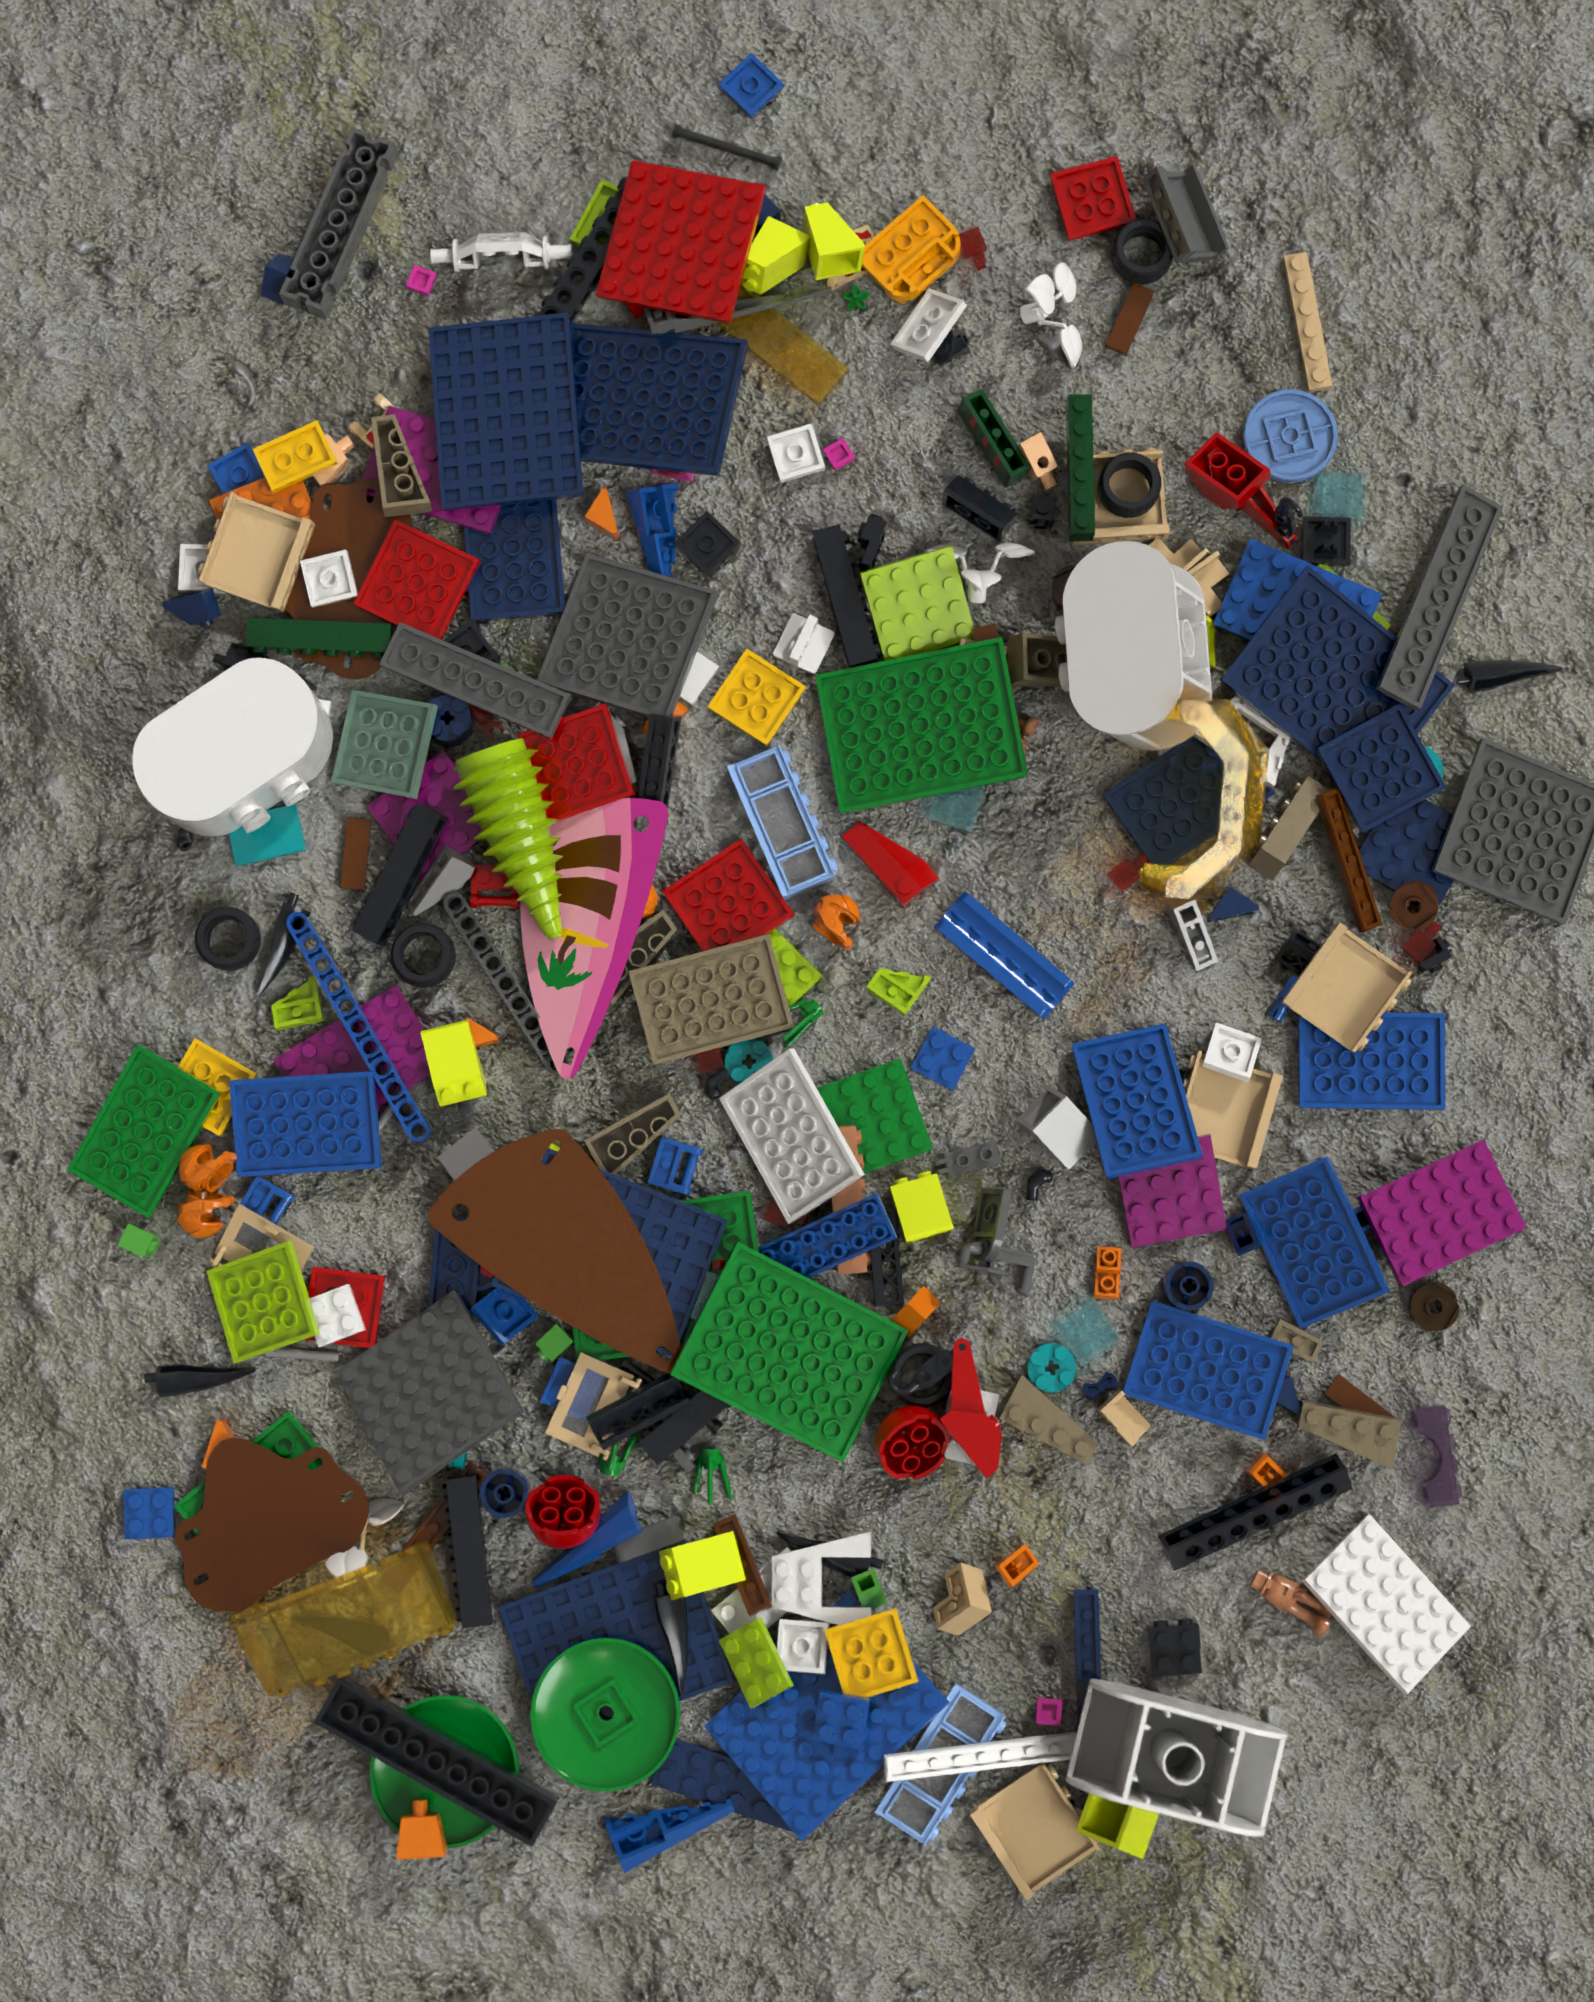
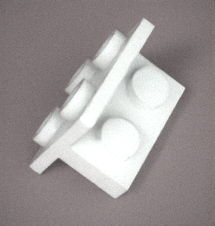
(804, 643)

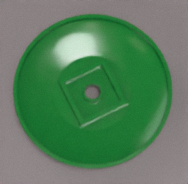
(468, 1723)
(600, 1751)

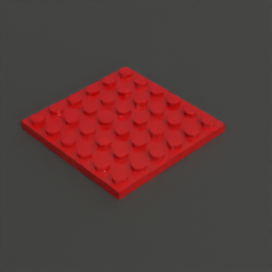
(681, 241)

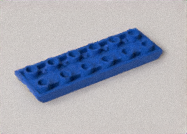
(1004, 955)
(833, 1238)

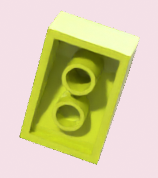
(454, 1063)

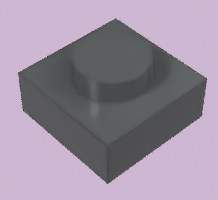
(685, 1458)

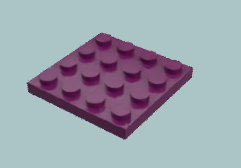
(438, 794)
(1174, 1200)

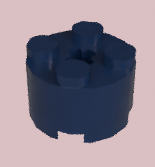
(457, 730)
(1200, 1279)
(492, 1497)

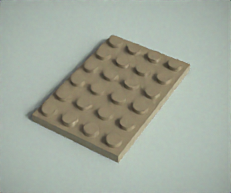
(711, 999)

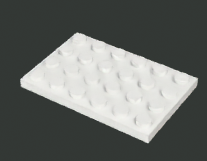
(791, 1136)
(1386, 1604)

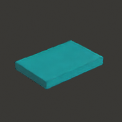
(275, 839)

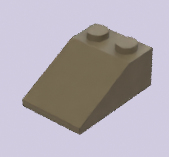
(1035, 660)

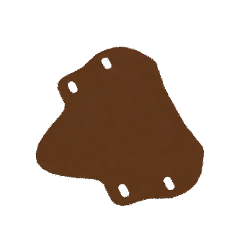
(361, 530)
(266, 1522)

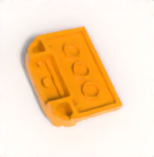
(912, 251)

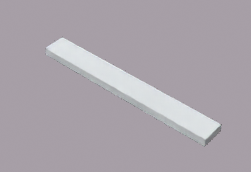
(978, 1756)

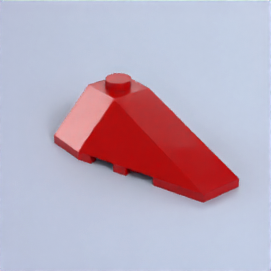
(894, 866)

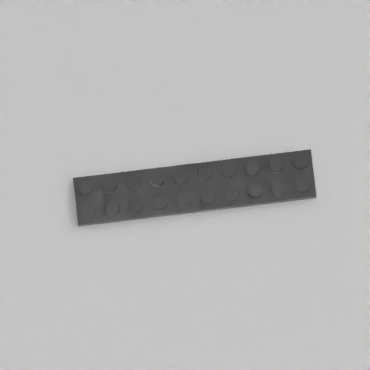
(1439, 598)

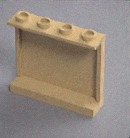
(1130, 487)
(255, 552)
(1347, 988)
(1231, 1110)
(1033, 1829)

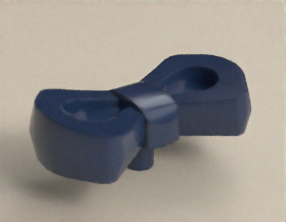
(1107, 1383)

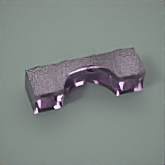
(1441, 1486)

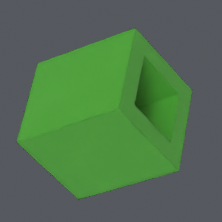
(139, 1241)
(554, 1343)
(869, 1589)

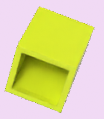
(833, 244)
(774, 256)
(921, 1207)
(702, 1565)
(1117, 1824)

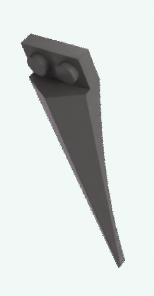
(662, 321)

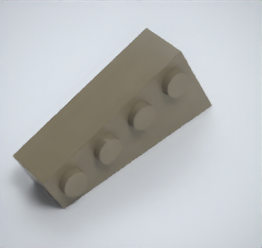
(398, 478)
(1288, 829)
(648, 942)
(626, 1138)
(1042, 1419)
(1358, 1431)

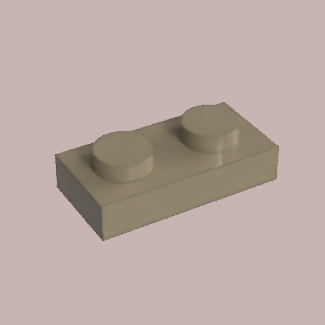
(1305, 1345)

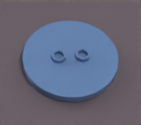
(1291, 435)

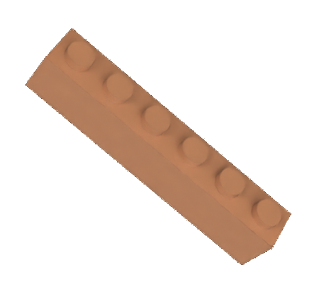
(849, 1196)

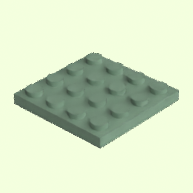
(384, 744)

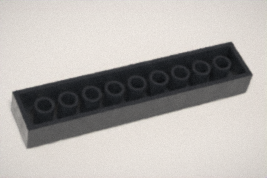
(436, 1760)

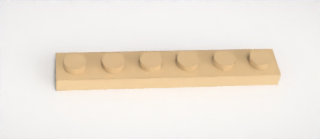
(1307, 322)

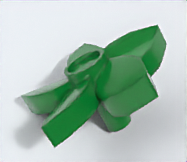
(856, 298)

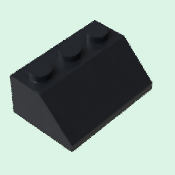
(979, 507)

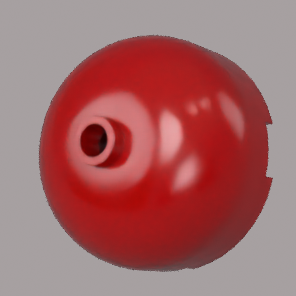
(911, 1442)
(563, 1511)

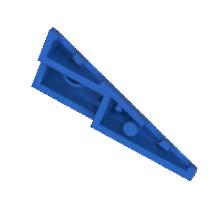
(654, 516)
(614, 1527)
(648, 1835)

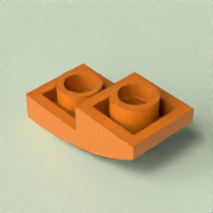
(1107, 1273)

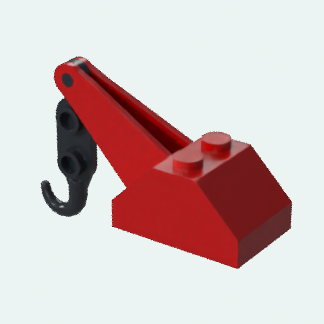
(1235, 481)
(966, 1417)

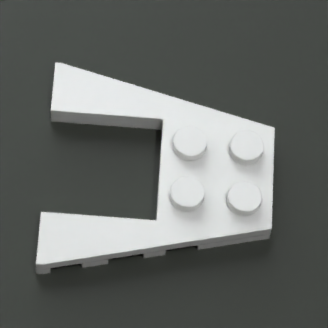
(1277, 748)
(799, 1579)

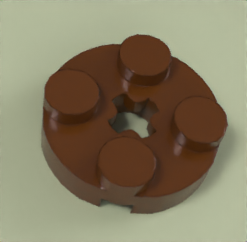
(1414, 918)

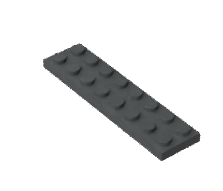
(475, 680)

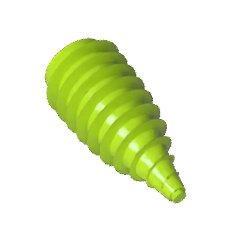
(515, 825)

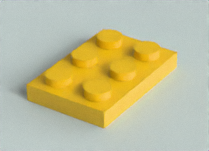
(295, 456)

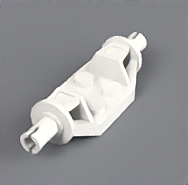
(498, 242)

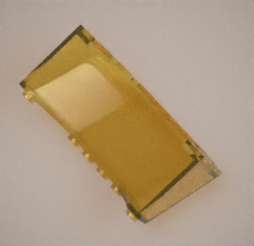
(1241, 799)
(345, 1621)

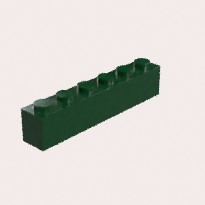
(1080, 467)
(318, 636)

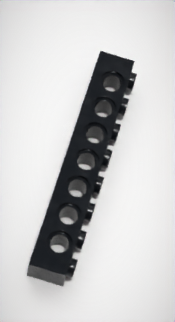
(577, 266)
(1255, 1512)

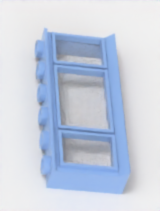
(783, 822)
(922, 1802)

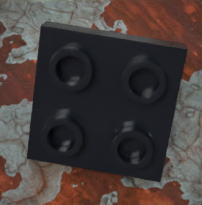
(1326, 540)

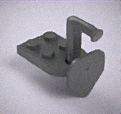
(988, 1240)

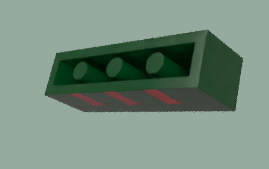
(993, 438)

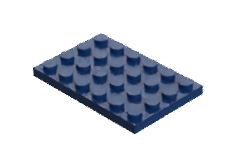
(1264, 579)
(1394, 1071)
(1136, 1101)
(305, 1123)
(1314, 1242)
(1208, 1370)

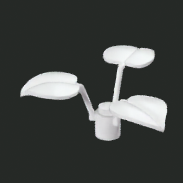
(1043, 292)
(979, 580)
(380, 1512)

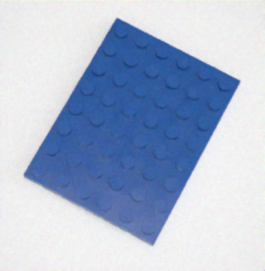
(812, 1778)

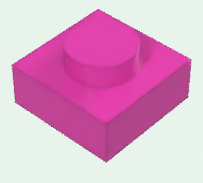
(421, 280)
(839, 454)
(1048, 1711)

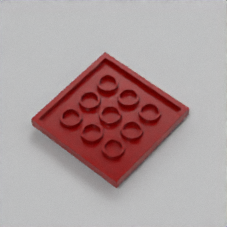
(416, 581)
(580, 763)
(728, 899)

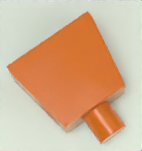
(421, 1833)

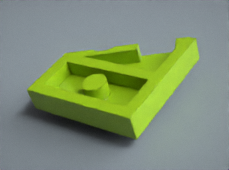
(897, 988)
(299, 1007)

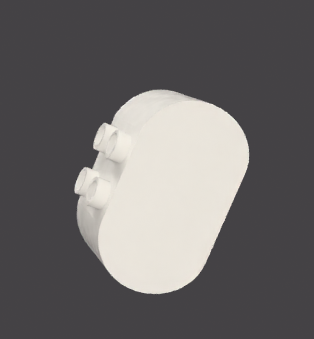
(1133, 644)
(234, 749)
(1176, 1757)

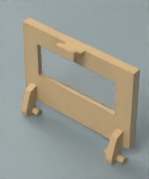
(253, 1233)
(589, 1388)

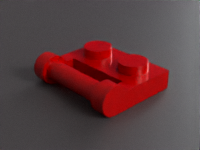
(485, 879)

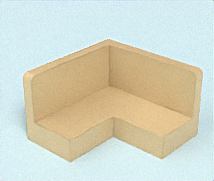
(1186, 557)
(1208, 574)
(1123, 1417)
(966, 1600)

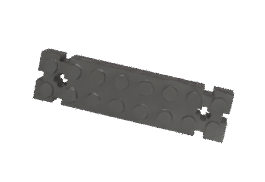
(339, 223)

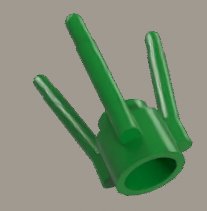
(809, 1013)
(710, 1459)
(614, 1464)

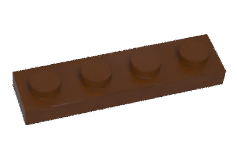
(753, 1588)

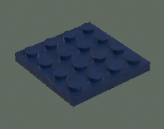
(1380, 768)
(1407, 848)

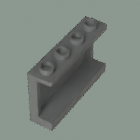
(1185, 214)

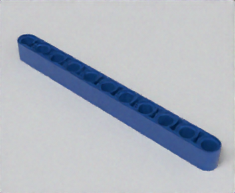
(350, 1018)

